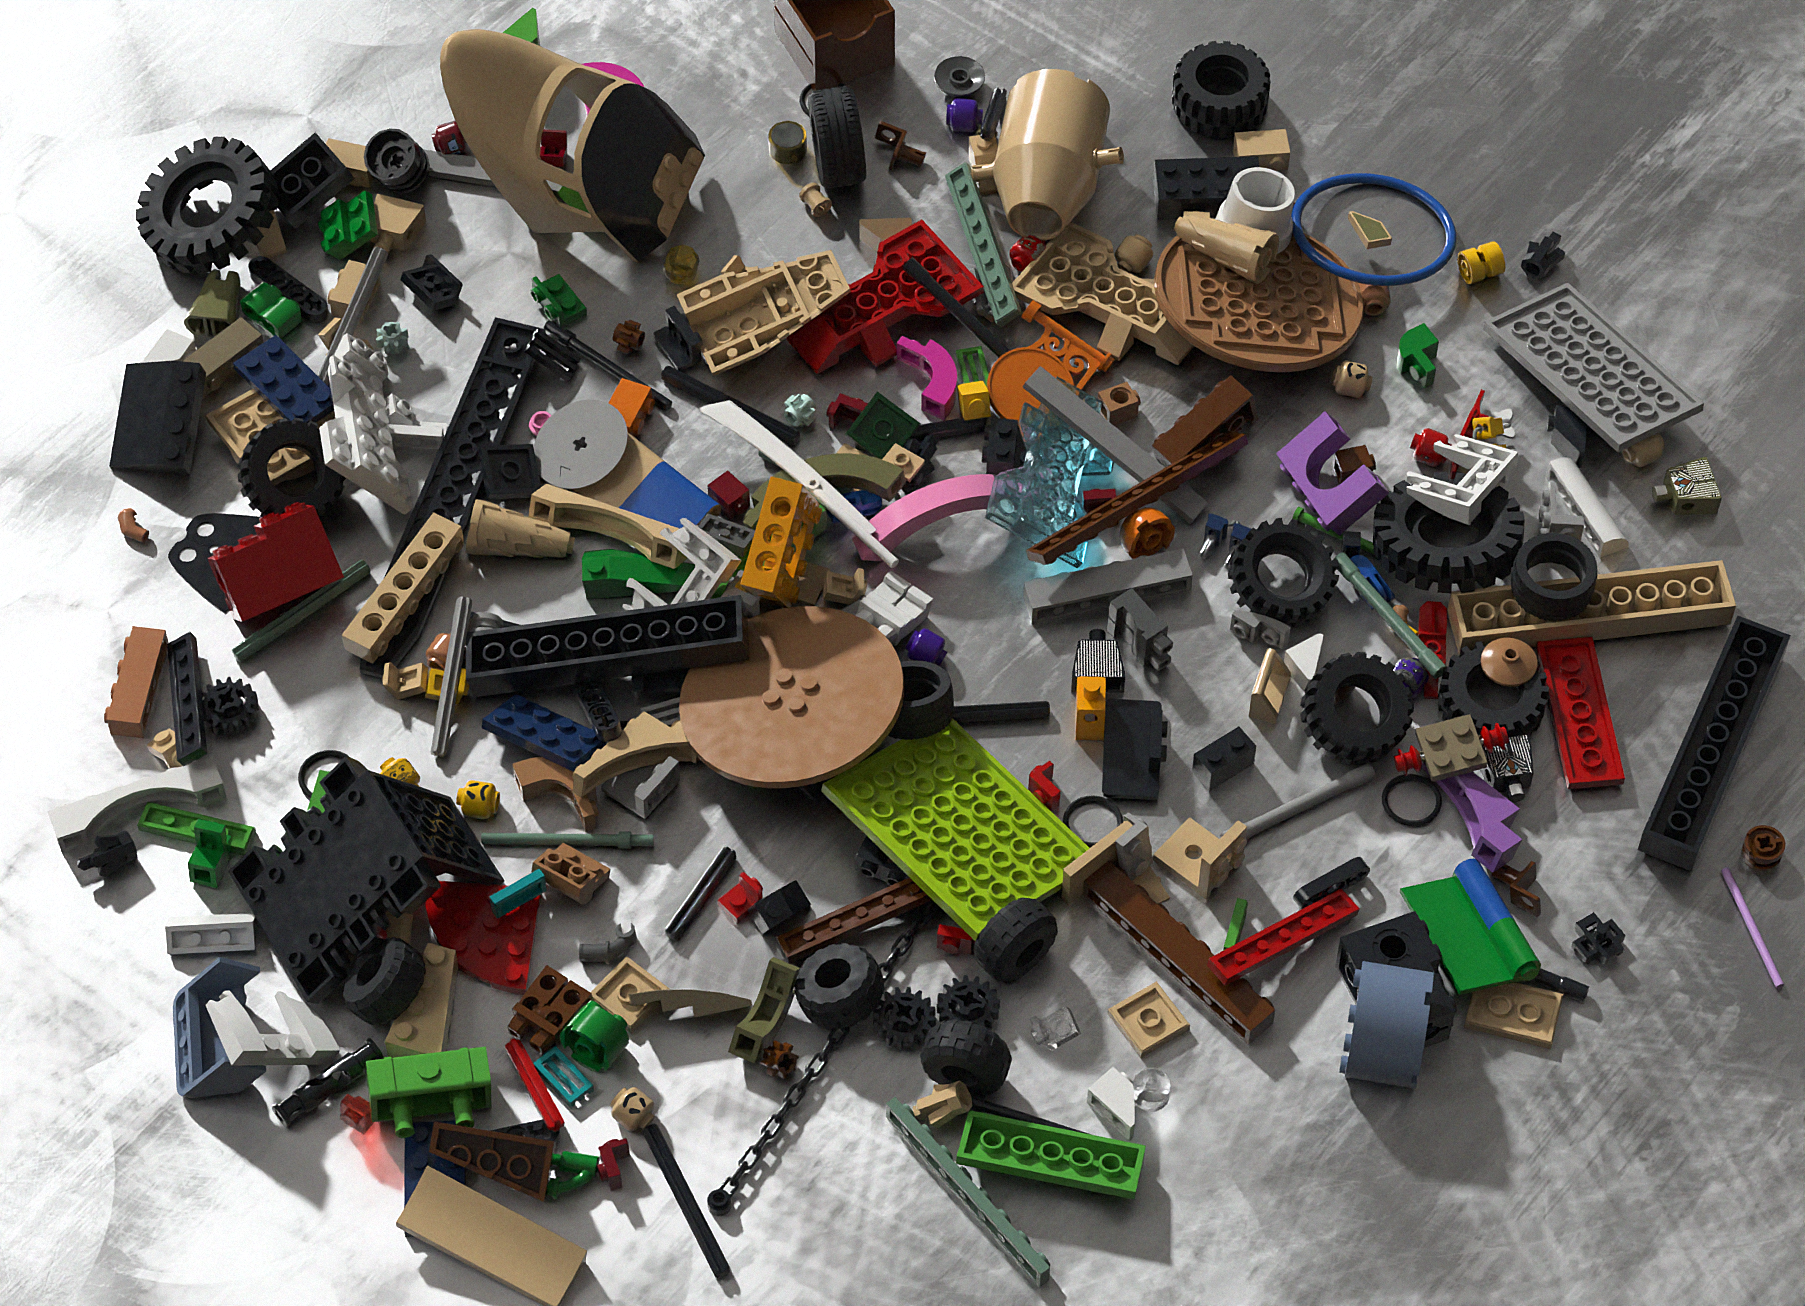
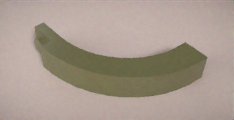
(841, 471)

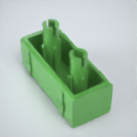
(429, 1086)

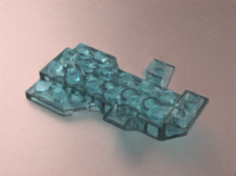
(1043, 493)

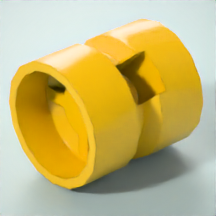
(1481, 262)

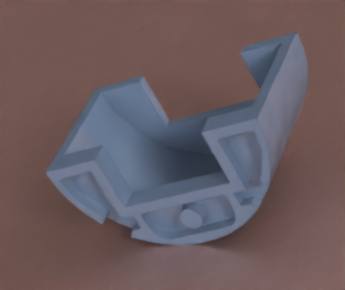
(1387, 1025)

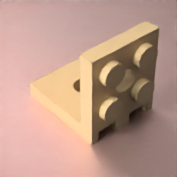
(1216, 858)

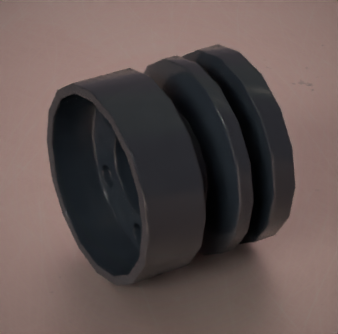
(396, 161)

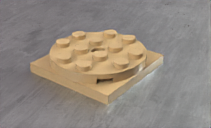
(246, 416)

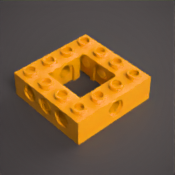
(781, 515)

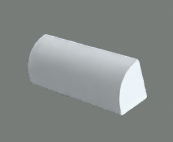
(1582, 501)

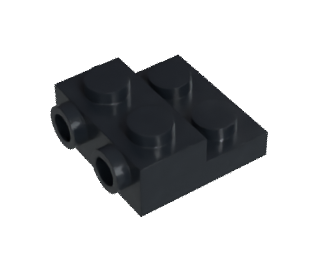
(1005, 446)

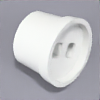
(1261, 201)

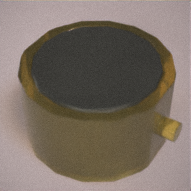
(787, 142)

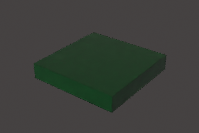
(881, 427)

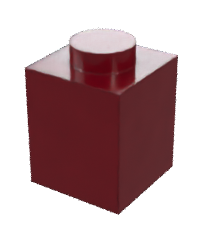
(730, 494)

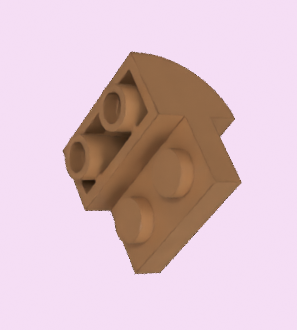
(571, 872)

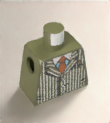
(1689, 489)

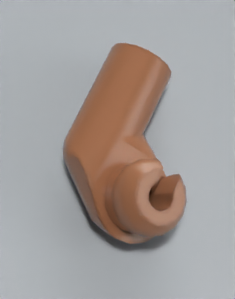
(128, 525)

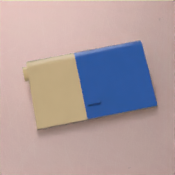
(651, 488)

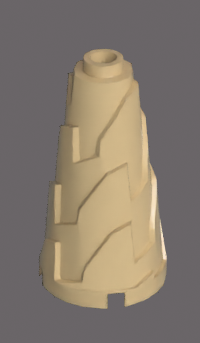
(1230, 245)
(512, 534)

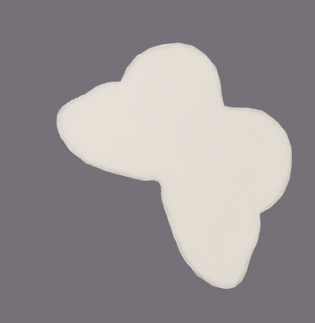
(1505, 414)

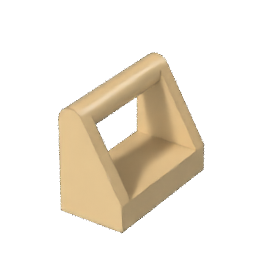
(1269, 688)

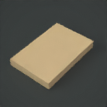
(1089, 862)
(1515, 1013)

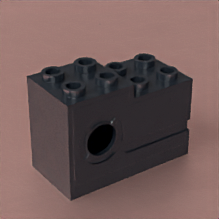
(1403, 944)

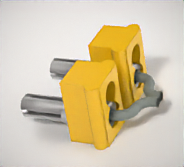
(1490, 427)

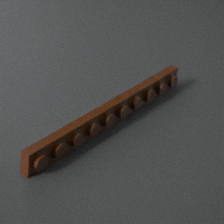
(1144, 493)

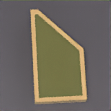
(1370, 231)

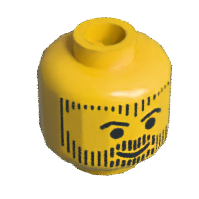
(401, 770)

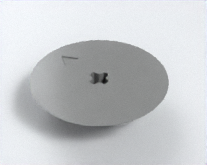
(597, 447)

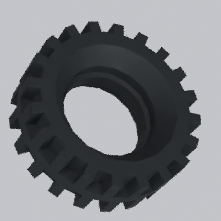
(1300, 547)
(1456, 702)

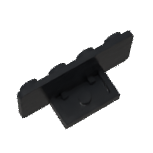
(1133, 749)

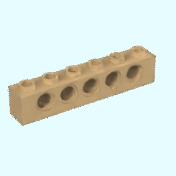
(404, 574)

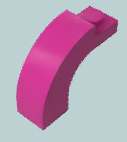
(939, 366)

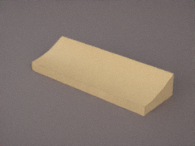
(491, 1238)

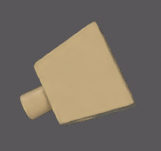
(397, 222)

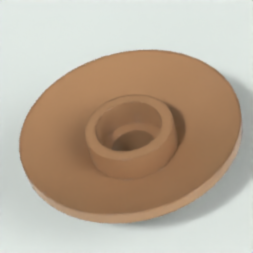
(1507, 670)

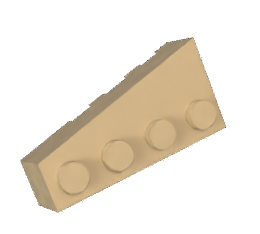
(427, 1019)

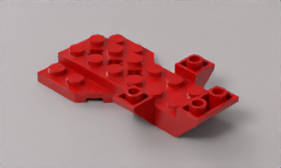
(884, 300)

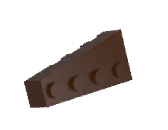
(1221, 411)
(503, 1157)

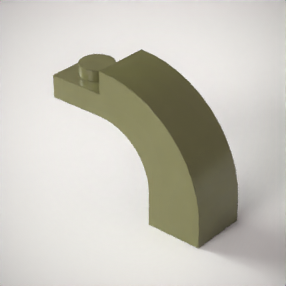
(768, 1012)

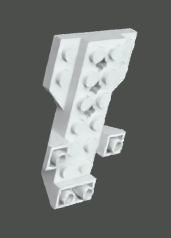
(360, 437)

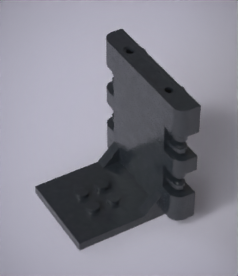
(350, 866)

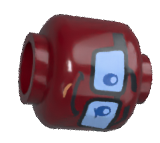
(449, 139)

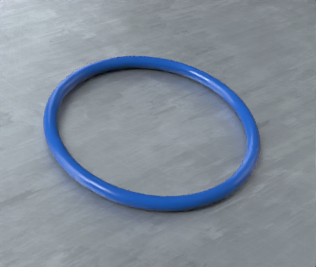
(1370, 279)

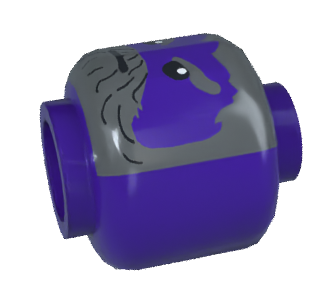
(1414, 673)

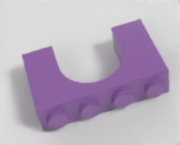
(1304, 460)

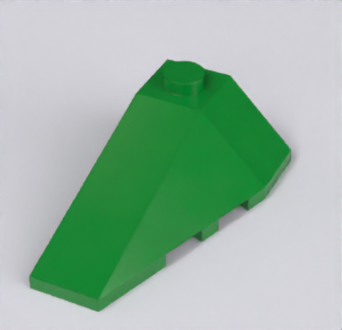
(608, 570)

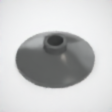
(959, 76)

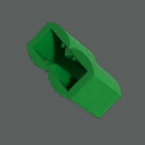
(271, 310)

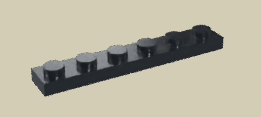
(187, 699)

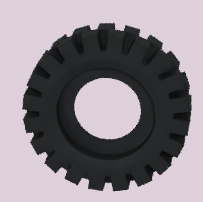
(249, 208)
(1487, 557)

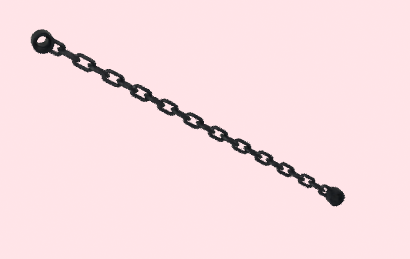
(723, 1207)

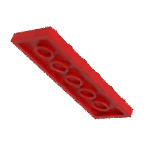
(1580, 713)

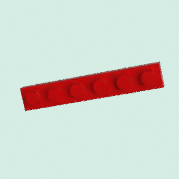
(1282, 937)

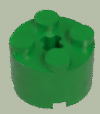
(595, 1037)

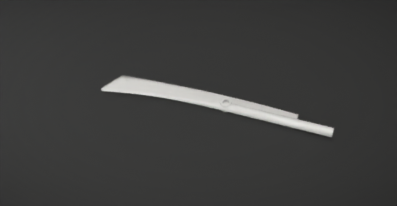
(757, 435)

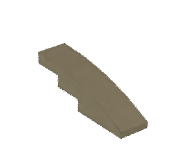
(700, 1001)

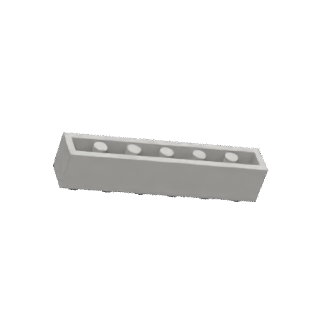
(1097, 586)

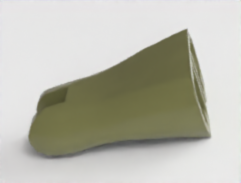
(214, 305)

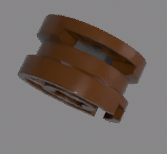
(1763, 846)

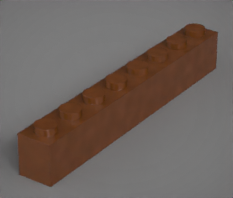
(1177, 951)

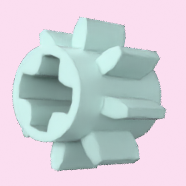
(392, 337)
(800, 410)

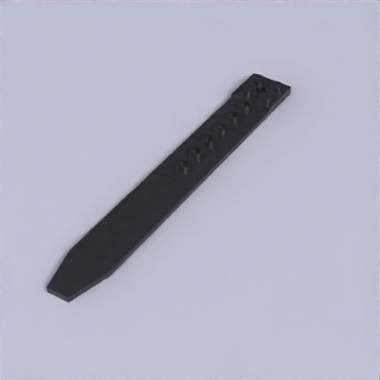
(457, 469)

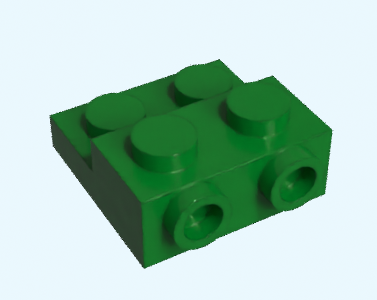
(348, 225)

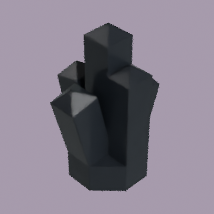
(1543, 256)
(925, 451)
(111, 855)

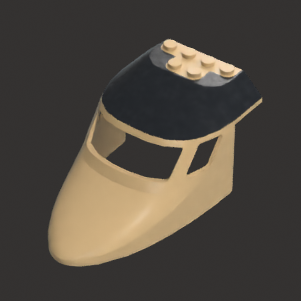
(628, 160)

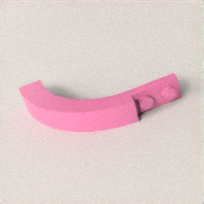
(925, 507)

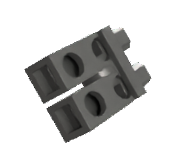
(1140, 628)

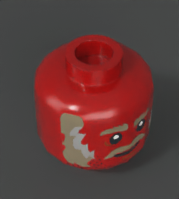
(1025, 251)

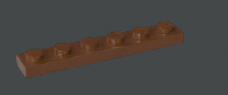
(851, 919)

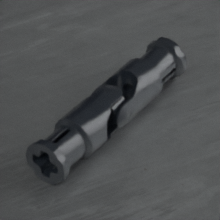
(318, 1089)

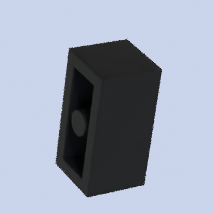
(1351, 543)

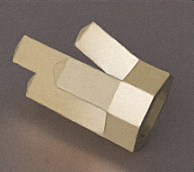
(943, 1103)

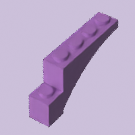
(1486, 817)

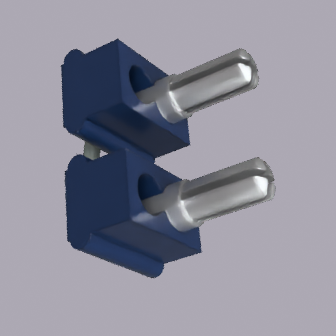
(1216, 531)

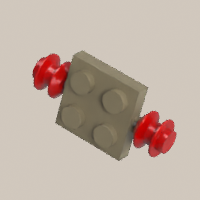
(1451, 748)

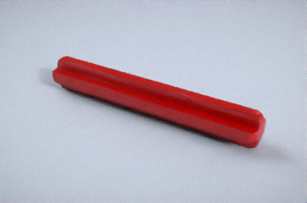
(534, 1085)

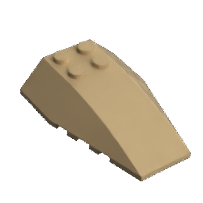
(759, 308)

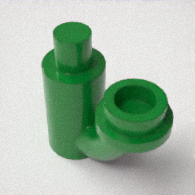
(575, 1163)

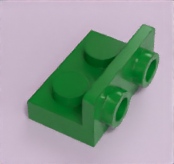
(558, 300)

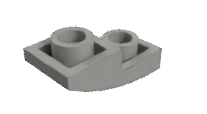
(1252, 625)

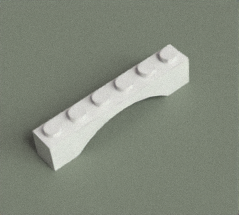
(190, 784)

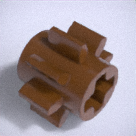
(628, 336)
(779, 1059)

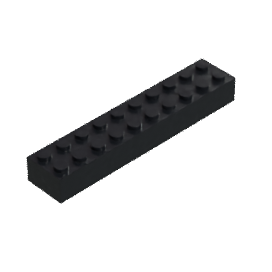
(607, 646)
(1714, 743)

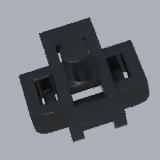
(1597, 936)

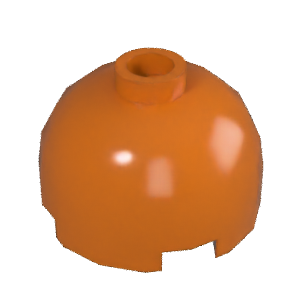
(1146, 532)

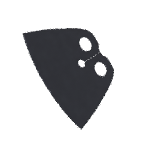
(198, 572)

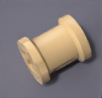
(815, 199)

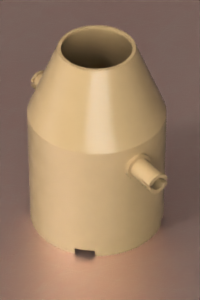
(1049, 151)

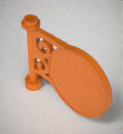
(1017, 366)

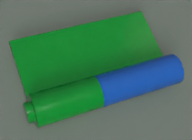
(1473, 929)

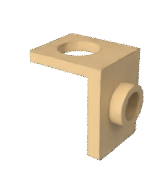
(905, 460)

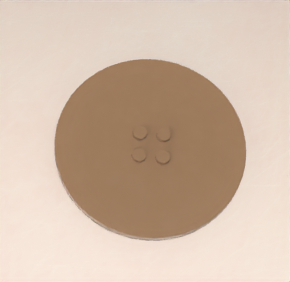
(1280, 325)
(802, 706)

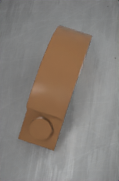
(542, 777)

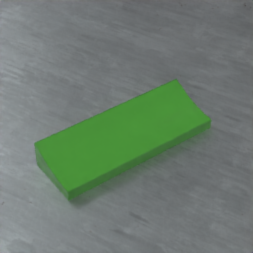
(1051, 1154)

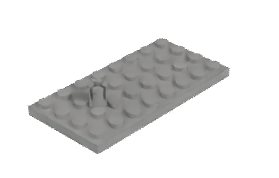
(1593, 367)

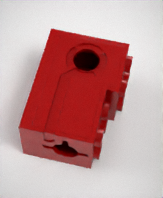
(277, 564)

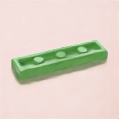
(180, 825)

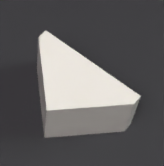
(1304, 659)

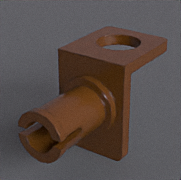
(901, 151)
(1519, 883)

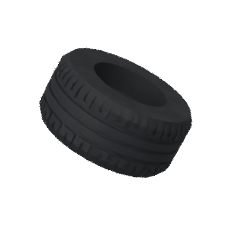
(837, 137)

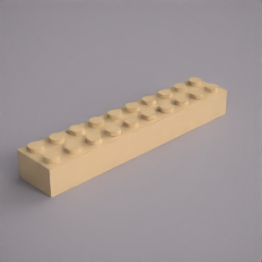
(1620, 607)

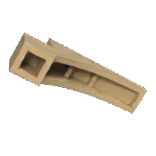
(641, 744)

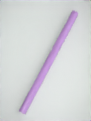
(1752, 928)

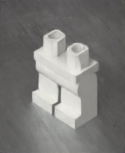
(895, 607)

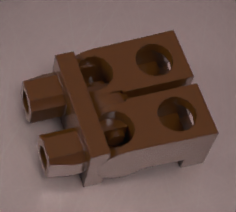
(547, 1009)

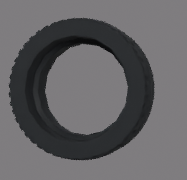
(1561, 550)
(933, 711)

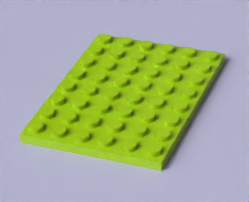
(957, 824)

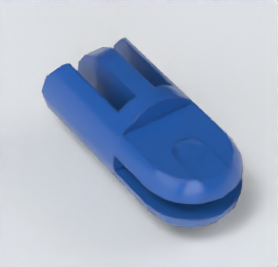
(863, 501)
(1373, 577)

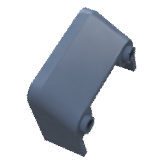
(199, 1053)

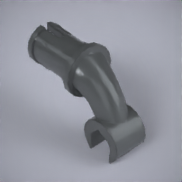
(608, 951)

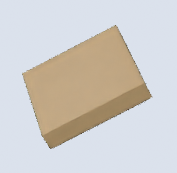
(621, 981)
(1148, 1019)

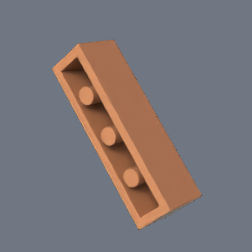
(136, 682)

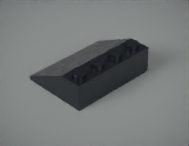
(158, 417)

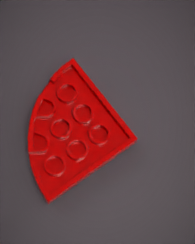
(485, 946)

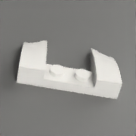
(1462, 502)
(713, 566)
(306, 1045)

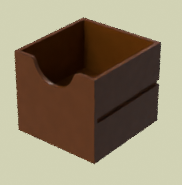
(836, 38)

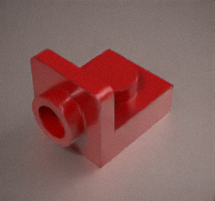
(741, 897)

